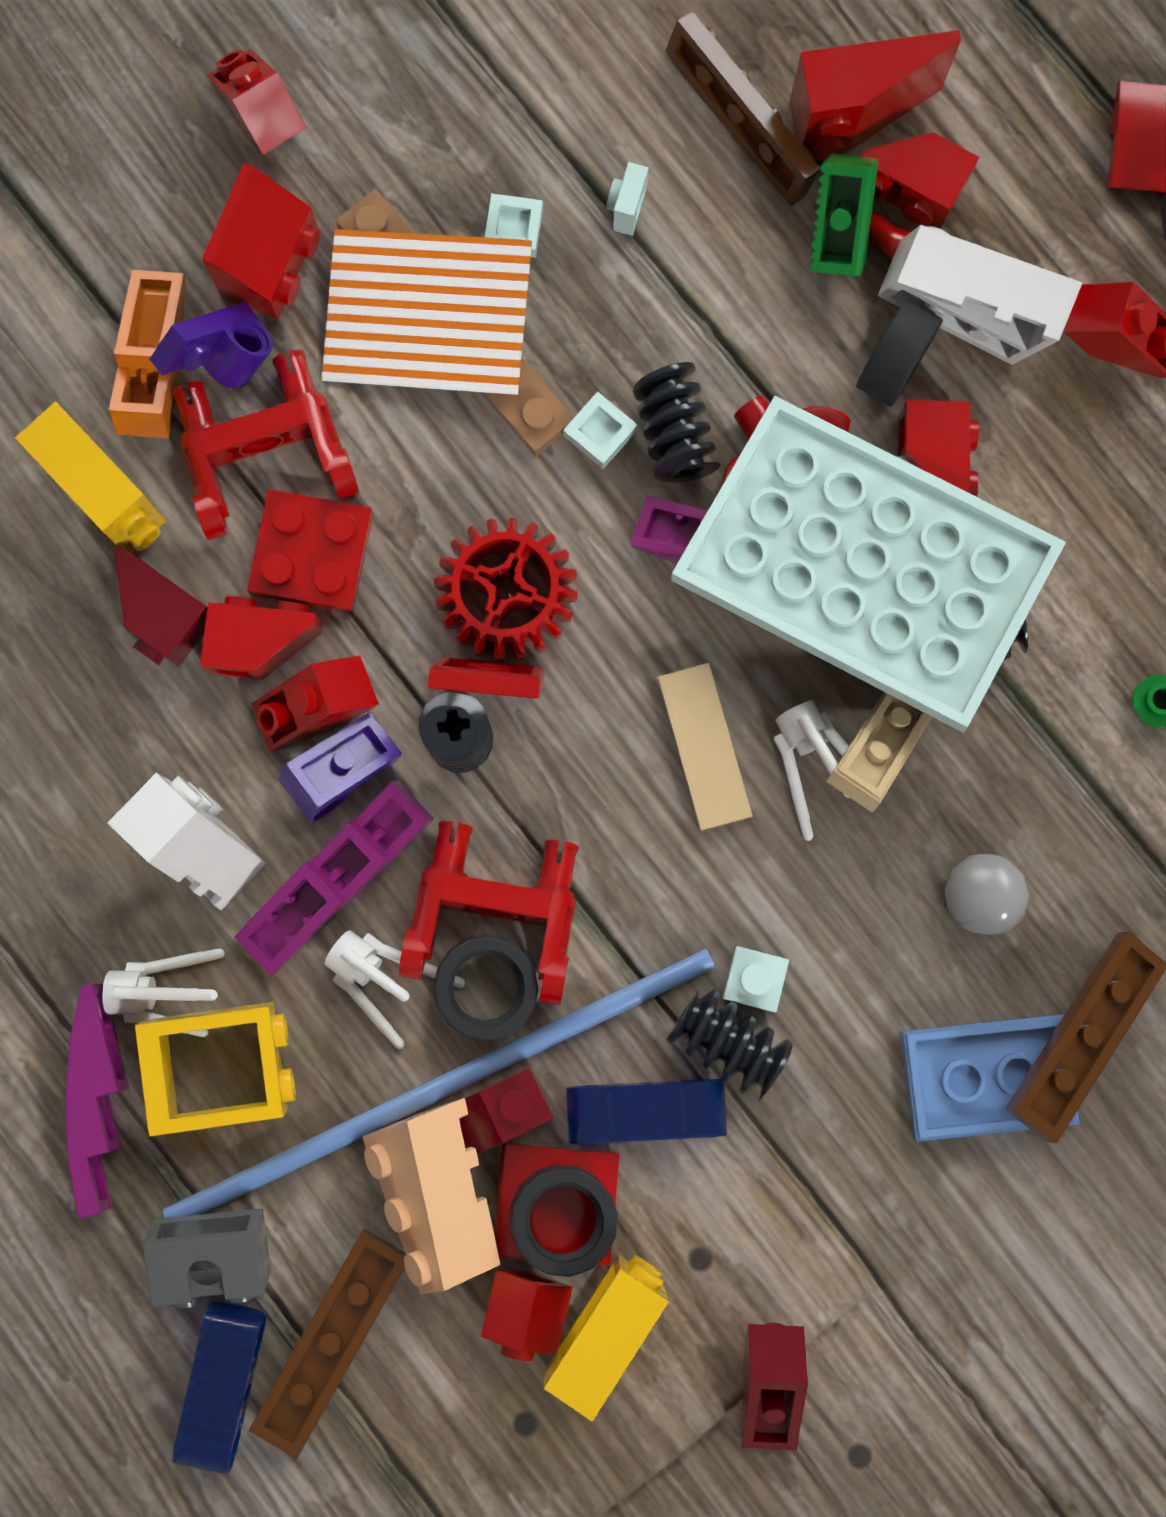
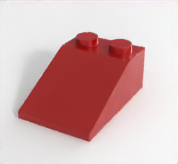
(861, 88)

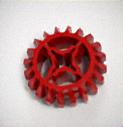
(486, 578)

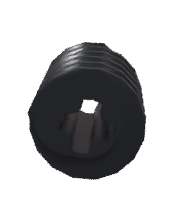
(672, 424)
(437, 725)
(731, 1042)

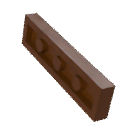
(742, 108)
(1086, 1037)
(329, 1344)

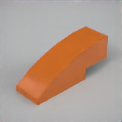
(141, 395)

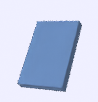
(968, 1074)

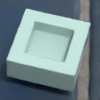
(627, 198)
(515, 219)
(600, 430)
(755, 979)

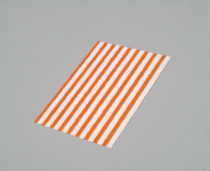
(426, 311)

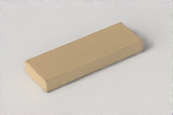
(704, 747)
(879, 751)

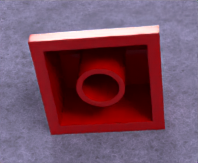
(261, 244)

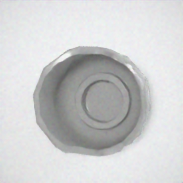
(987, 894)

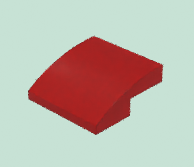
(1139, 138)
(562, 1215)

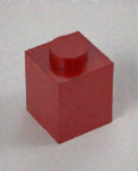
(526, 1313)

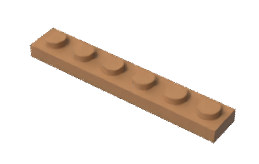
(533, 413)

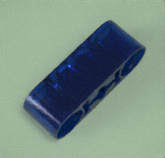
(646, 1111)
(219, 1387)

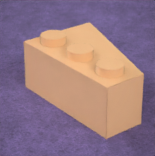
(433, 1197)

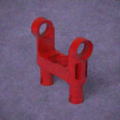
(213, 445)
(449, 888)

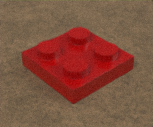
(310, 551)

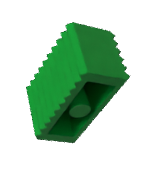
(843, 215)

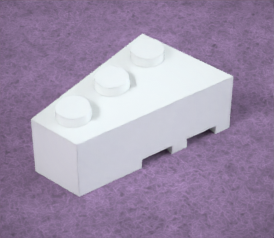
(981, 293)
(182, 836)

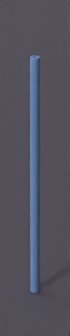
(442, 1086)

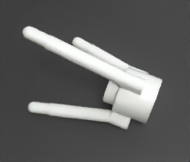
(806, 731)
(356, 961)
(133, 992)

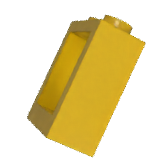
(91, 479)
(158, 1072)
(606, 1335)

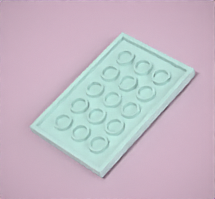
(868, 563)

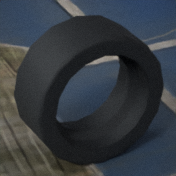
(899, 352)
(518, 1012)
(605, 1225)

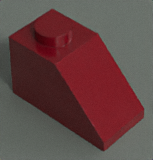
(157, 611)
(504, 1111)
(773, 1386)

